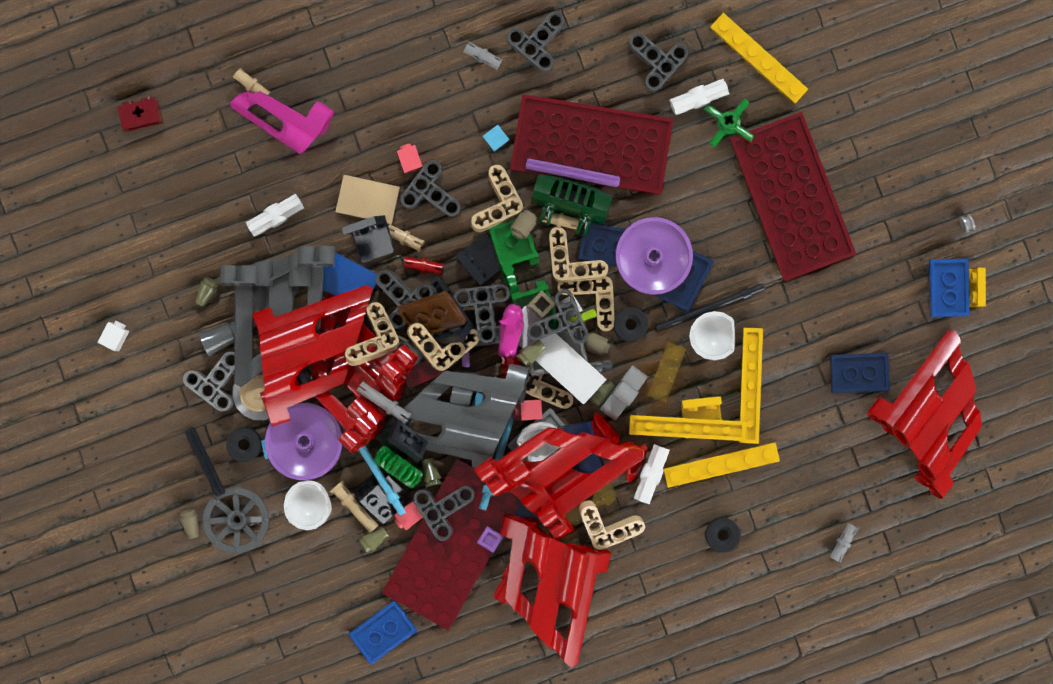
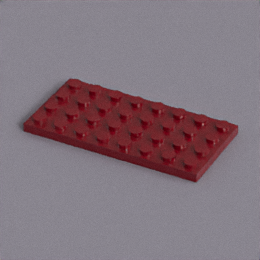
(593, 140)
(793, 196)
(439, 574)

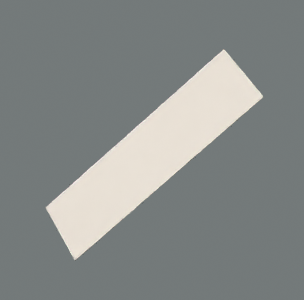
(562, 361)

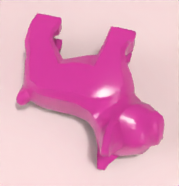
(510, 331)

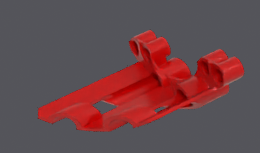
(292, 343)
(385, 374)
(923, 418)
(551, 485)
(565, 578)

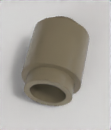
(523, 225)
(596, 344)

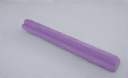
(572, 172)

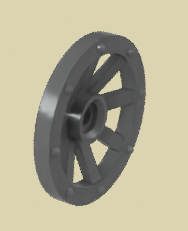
(232, 524)

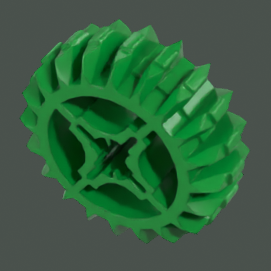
(398, 467)

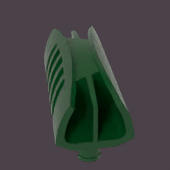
(572, 199)

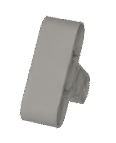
(212, 381)
(624, 393)

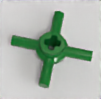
(730, 128)

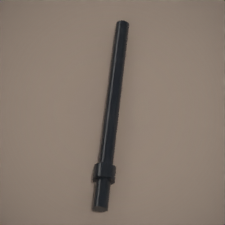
(744, 294)

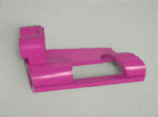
(297, 129)

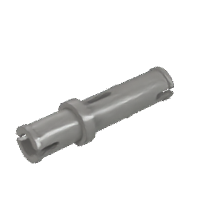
(391, 407)

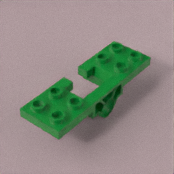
(513, 251)

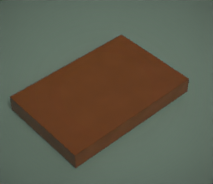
(433, 312)

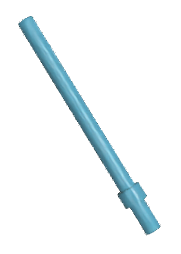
(499, 454)
(392, 496)

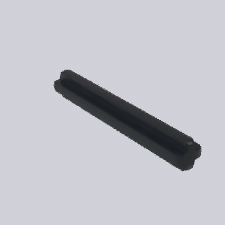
(205, 461)

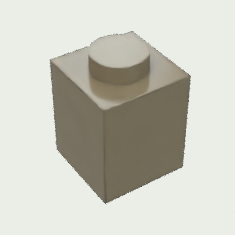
(541, 304)

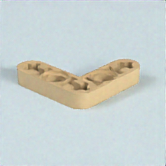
(506, 201)
(571, 267)
(600, 294)
(379, 341)
(437, 350)
(539, 385)
(602, 532)

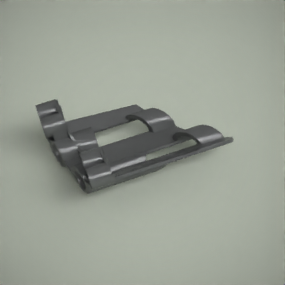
(273, 286)
(469, 430)

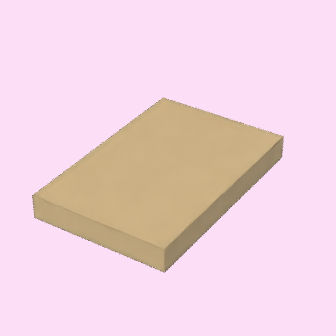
(367, 198)

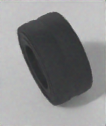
(641, 324)
(236, 452)
(732, 540)

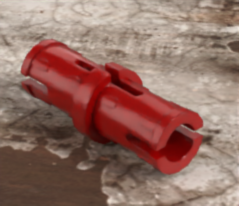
(423, 265)

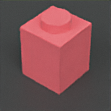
(409, 159)
(528, 410)
(410, 517)

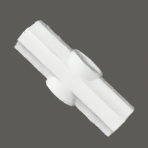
(699, 97)
(275, 215)
(651, 474)

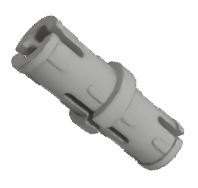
(482, 55)
(843, 542)

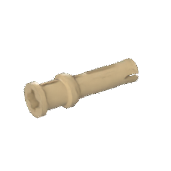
(348, 499)

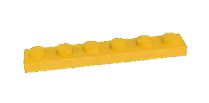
(758, 58)
(751, 382)
(687, 428)
(721, 464)

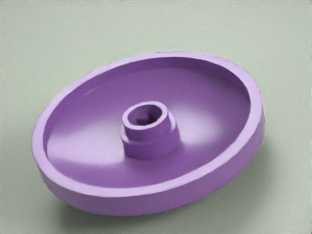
(654, 256)
(305, 444)

